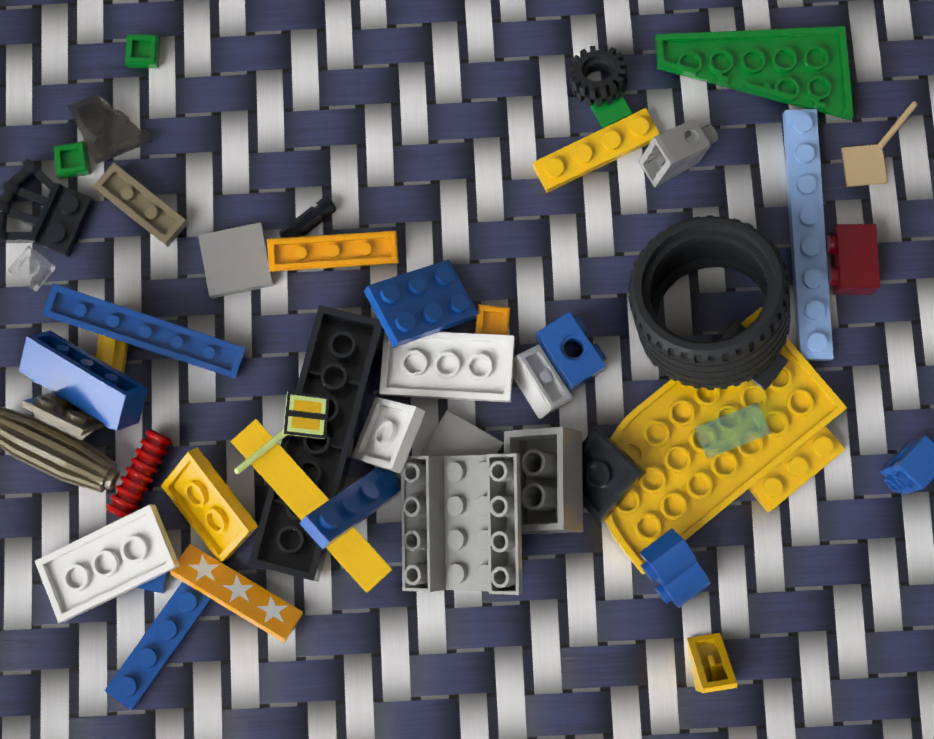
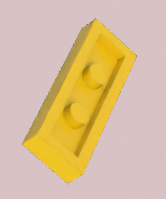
(796, 469)

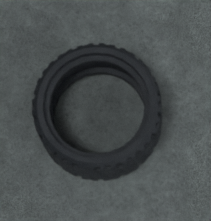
(711, 244)

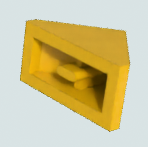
(710, 664)

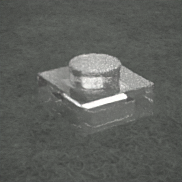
(32, 268)

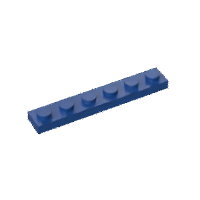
(143, 330)

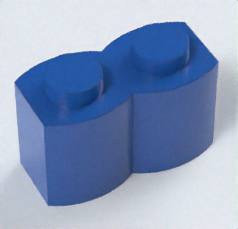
(674, 568)

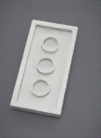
(450, 367)
(107, 563)

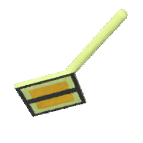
(304, 416)

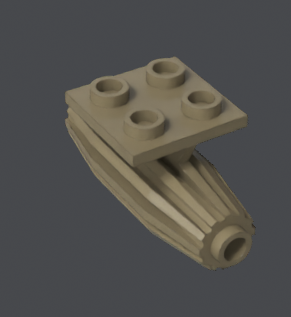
(56, 442)

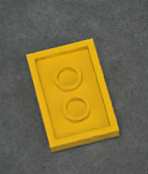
(209, 505)

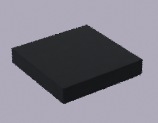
(606, 474)

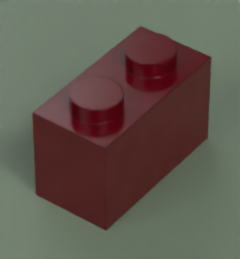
(853, 259)

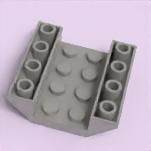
(462, 523)

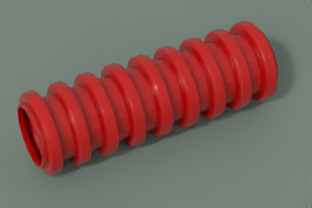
(139, 474)

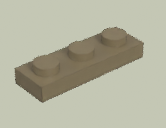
(140, 204)

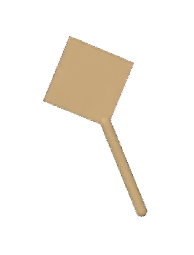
(866, 163)

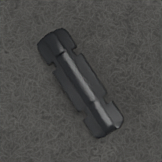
(309, 219)

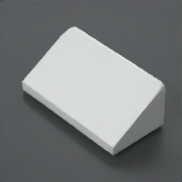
(540, 381)

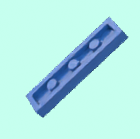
(351, 506)
(157, 646)

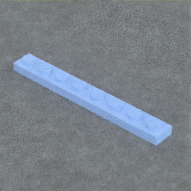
(807, 235)

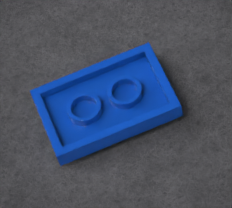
(420, 303)

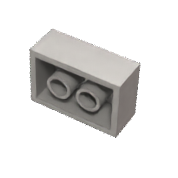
(549, 478)

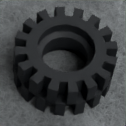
(598, 61)

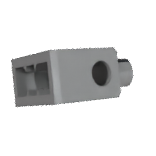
(676, 151)

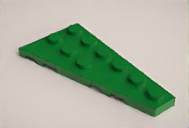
(782, 65)

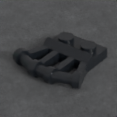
(59, 220)

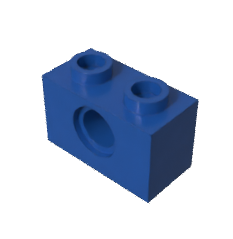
(572, 370)
(911, 466)

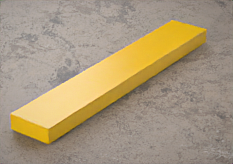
(304, 497)

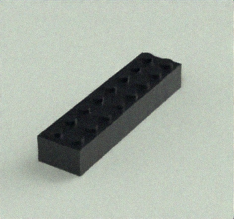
(336, 365)

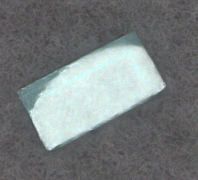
(732, 430)

